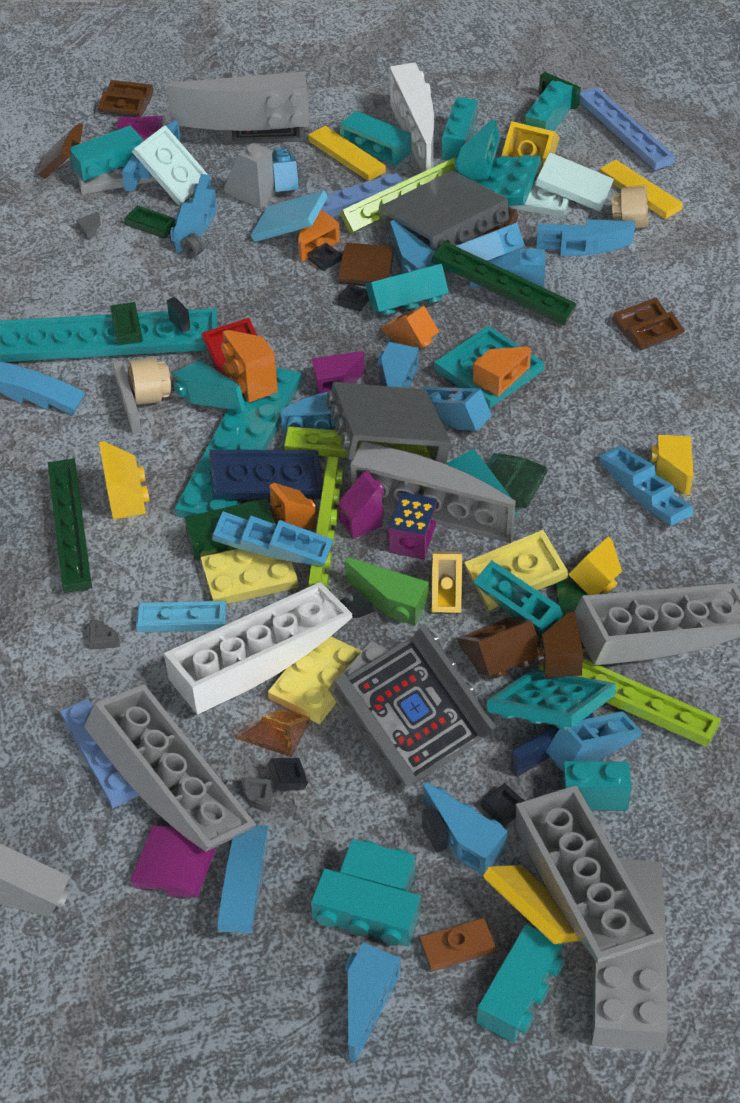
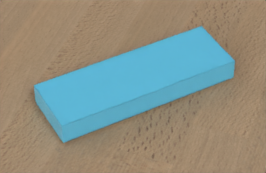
(181, 616)

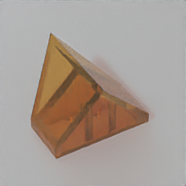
(278, 732)

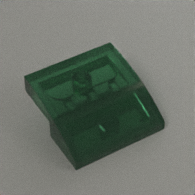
(517, 476)

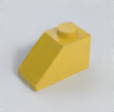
(674, 461)
(598, 569)
(446, 581)

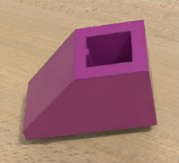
(337, 368)
(362, 506)

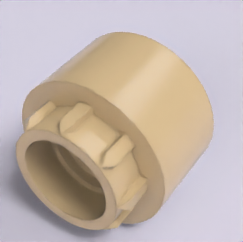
(631, 206)
(148, 380)

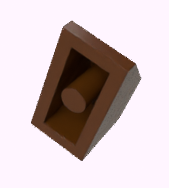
(561, 649)

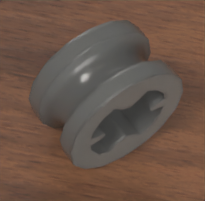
(192, 245)

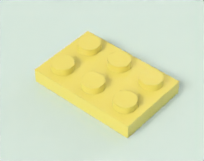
(528, 558)
(246, 575)
(306, 682)

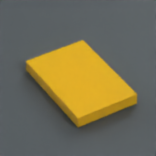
(531, 900)

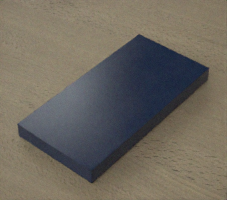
(250, 472)

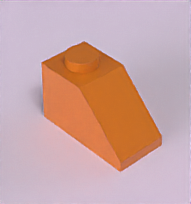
(323, 230)
(412, 328)
(500, 368)
(292, 507)

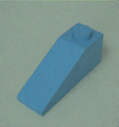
(495, 243)
(409, 250)
(524, 263)
(398, 365)
(460, 407)
(593, 738)
(370, 984)

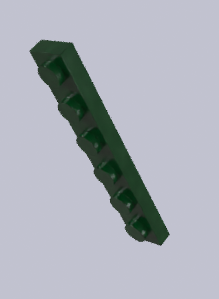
(504, 283)
(69, 526)

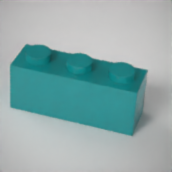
(550, 106)
(459, 127)
(376, 137)
(104, 153)
(407, 289)
(366, 908)
(520, 984)

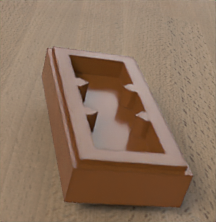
(457, 944)

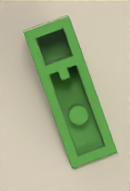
(391, 592)

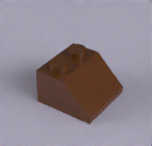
(501, 646)

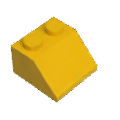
(530, 141)
(123, 482)

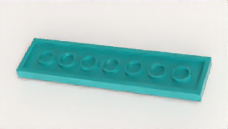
(239, 430)

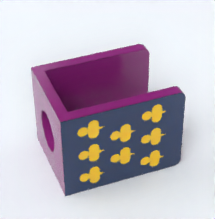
(412, 526)

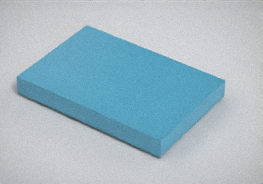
(289, 216)

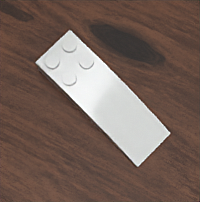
(414, 110)
(253, 647)

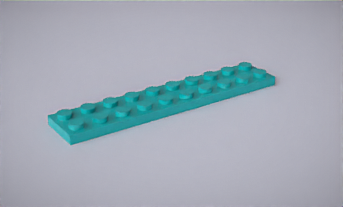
(96, 336)

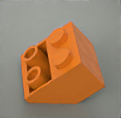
(250, 364)

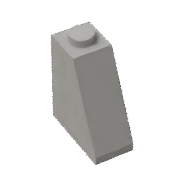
(252, 176)
(30, 884)

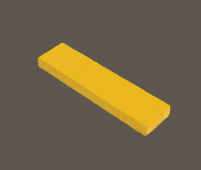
(347, 153)
(658, 199)

